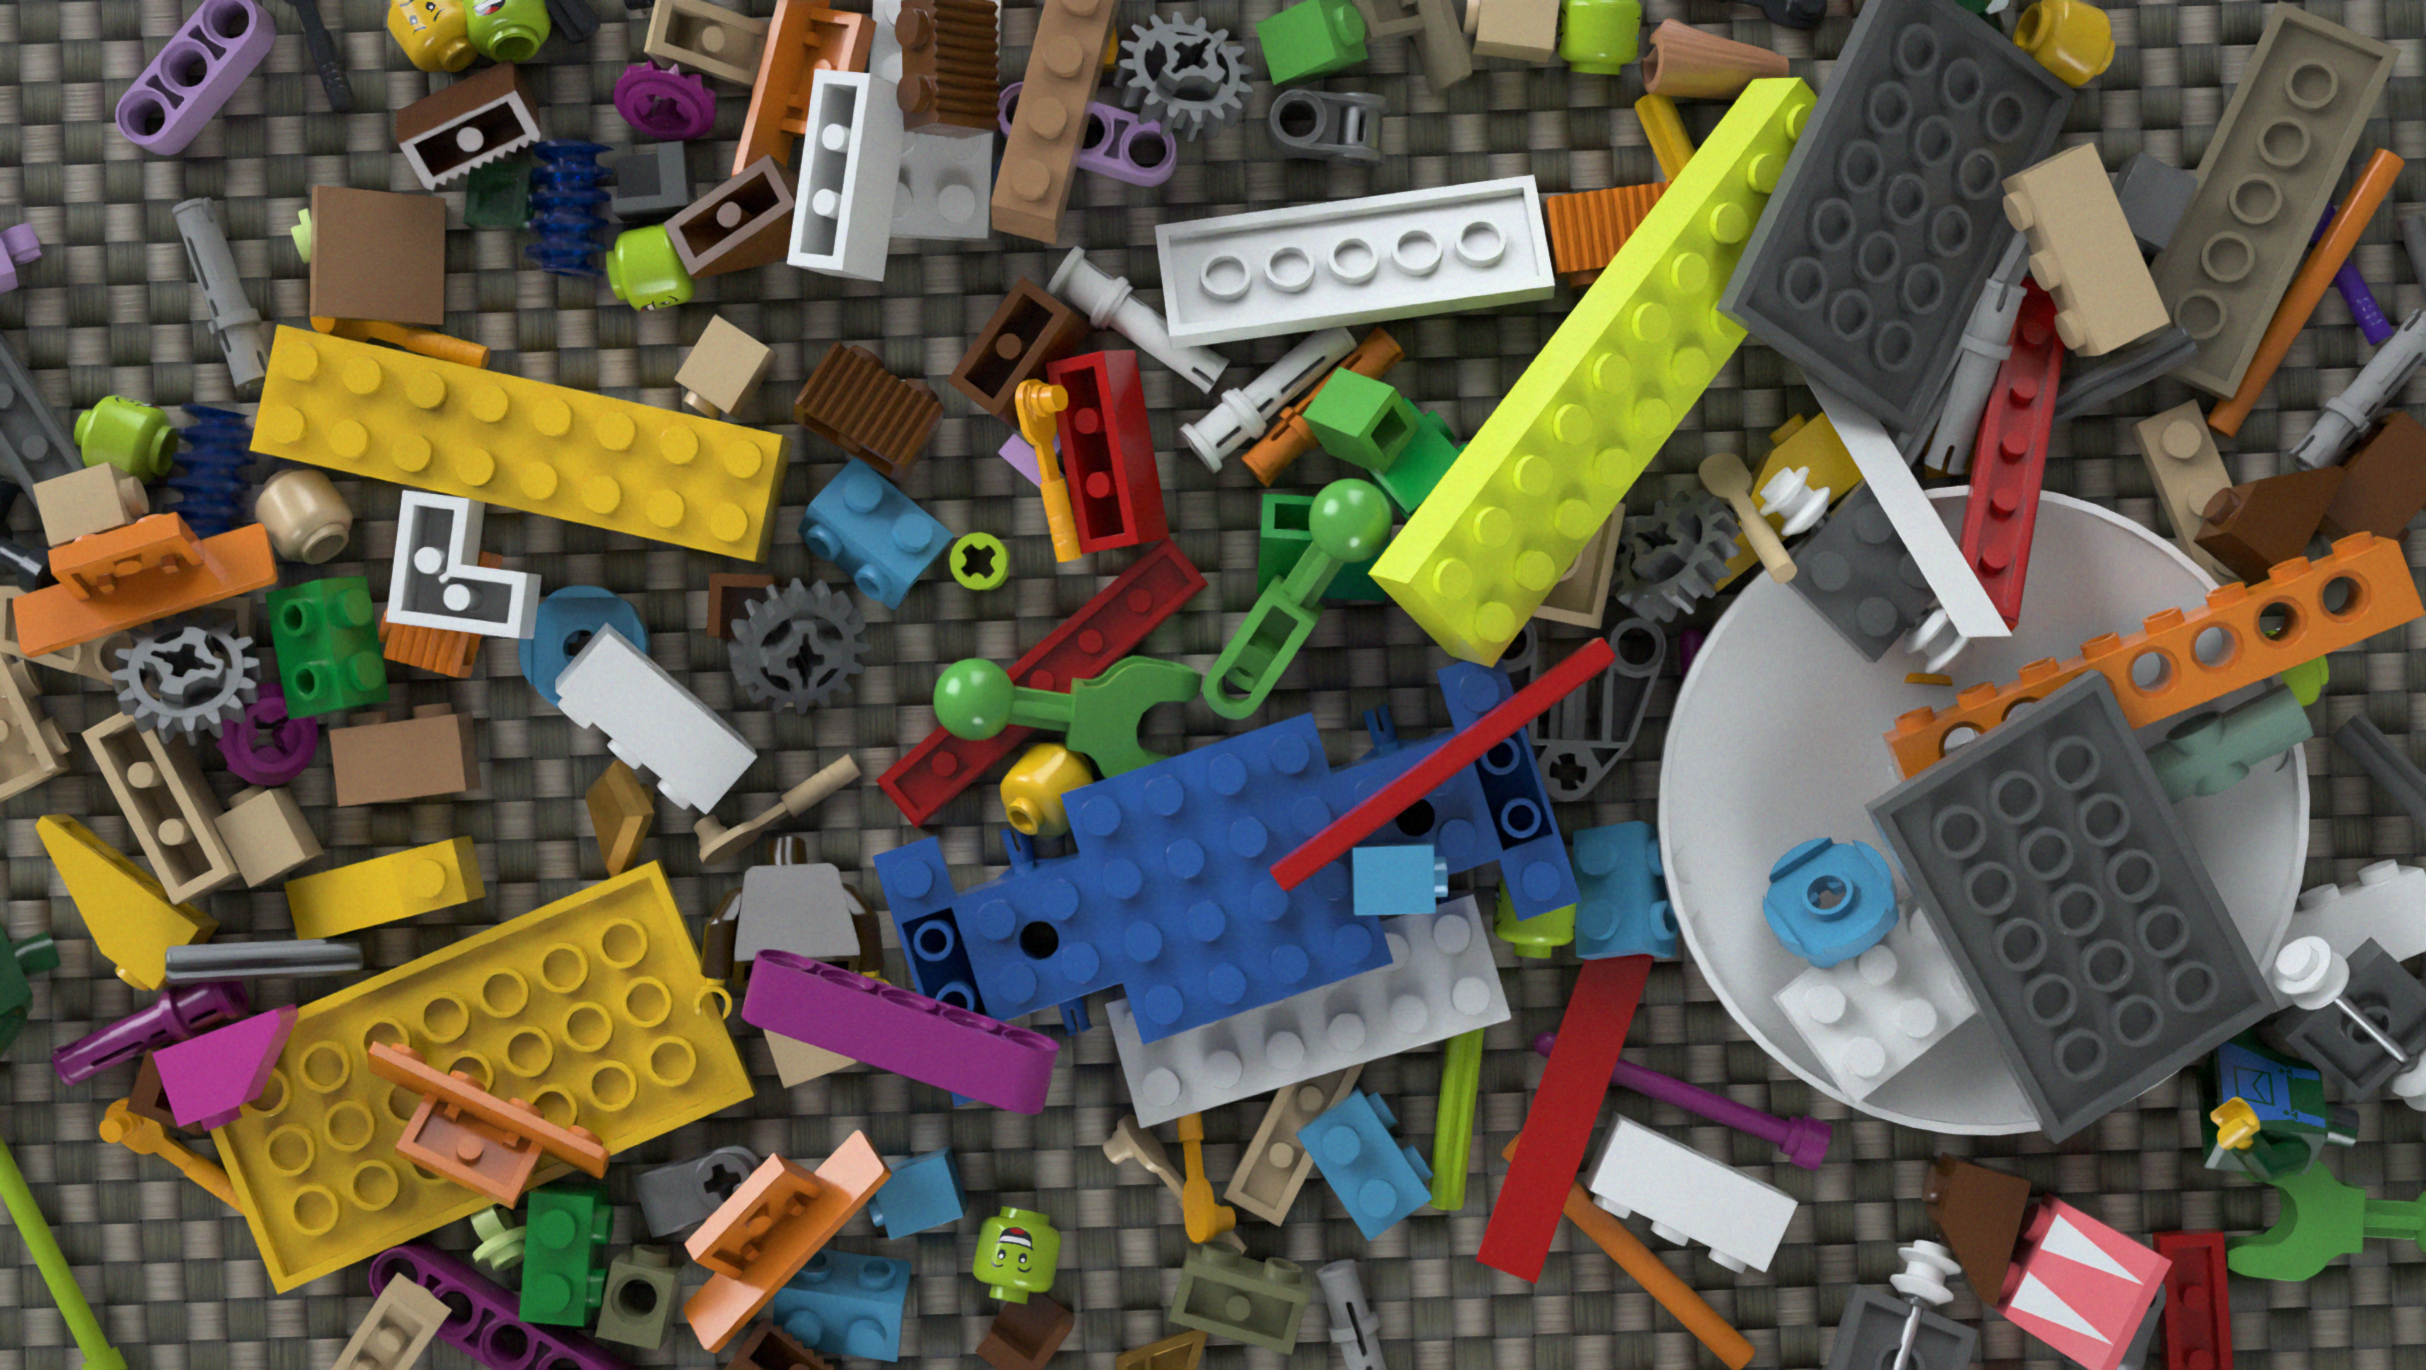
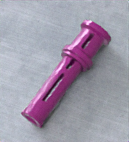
(176, 1016)

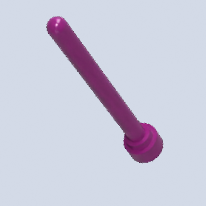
(1801, 1139)

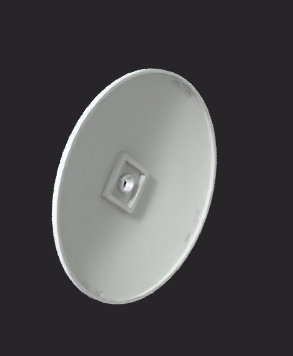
(1788, 746)

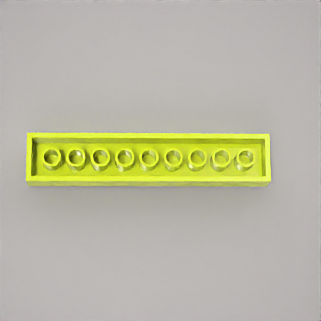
(1595, 395)

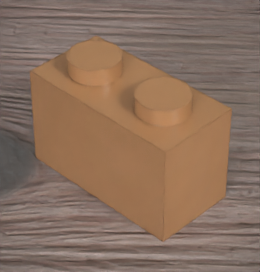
(404, 758)

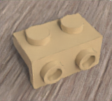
(29, 743)

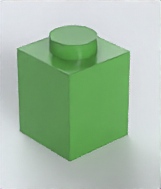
(1312, 41)
(1361, 420)

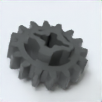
(1183, 76)
(1675, 556)
(776, 636)
(192, 683)

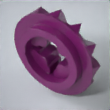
(667, 118)
(263, 764)

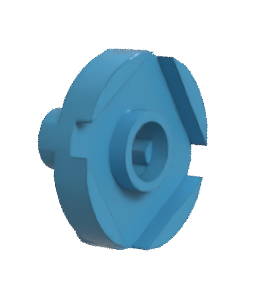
(561, 623)
(1836, 932)

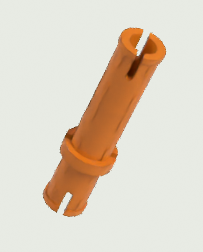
(1292, 434)

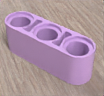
(165, 81)
(1113, 153)

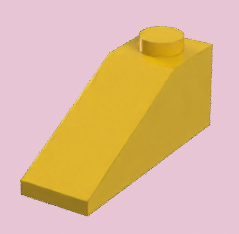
(1797, 445)
(385, 889)
(122, 903)

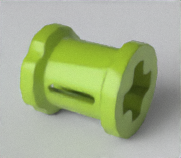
(961, 562)

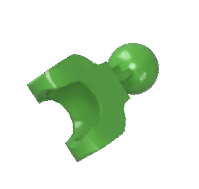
(1347, 524)
(1097, 718)
(2320, 1222)

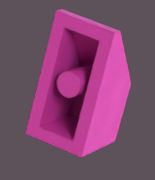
(223, 1068)

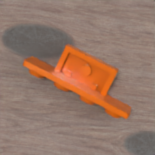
(799, 40)
(138, 578)
(476, 1136)
(772, 1232)

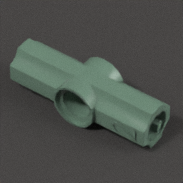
(2218, 747)

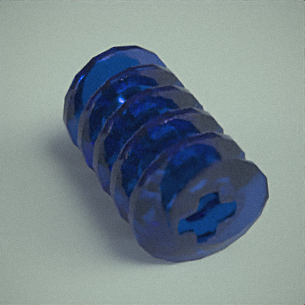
(567, 207)
(211, 469)

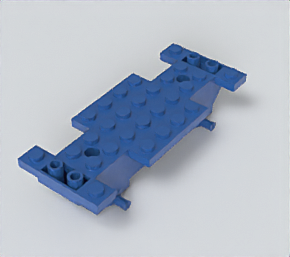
(1180, 881)

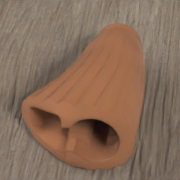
(1705, 65)

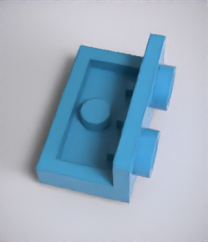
(873, 533)
(1621, 893)
(1366, 1162)
(846, 1304)

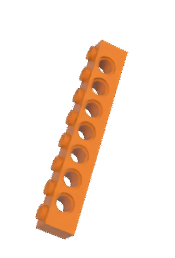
(2377, 600)

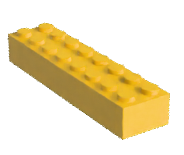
(521, 444)

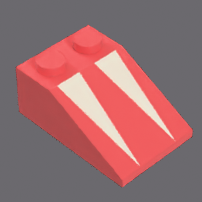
(2079, 1283)

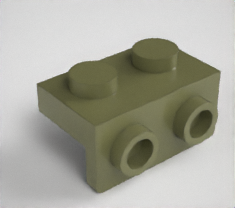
(1241, 1296)

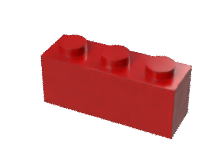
(1108, 451)

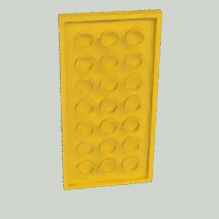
(555, 1008)

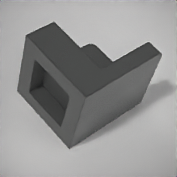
(655, 183)

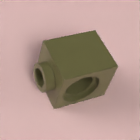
(624, 1319)

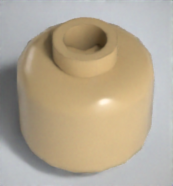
(304, 515)

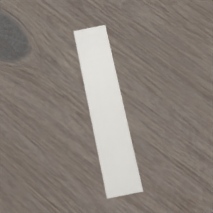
(1911, 514)

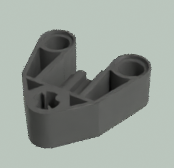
(1619, 709)

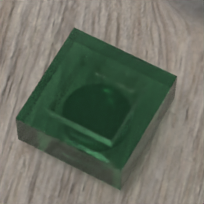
(499, 196)

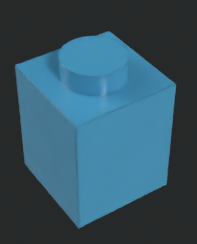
(1396, 878)
(919, 1195)

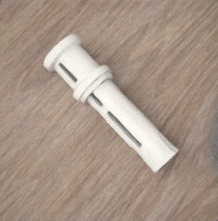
(1112, 305)
(1245, 411)

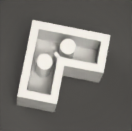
(438, 574)

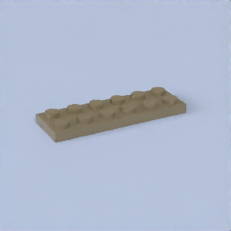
(2264, 189)

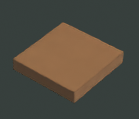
(377, 256)

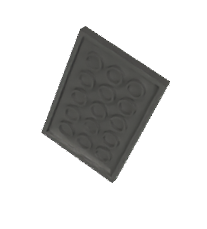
(1895, 203)
(2072, 906)

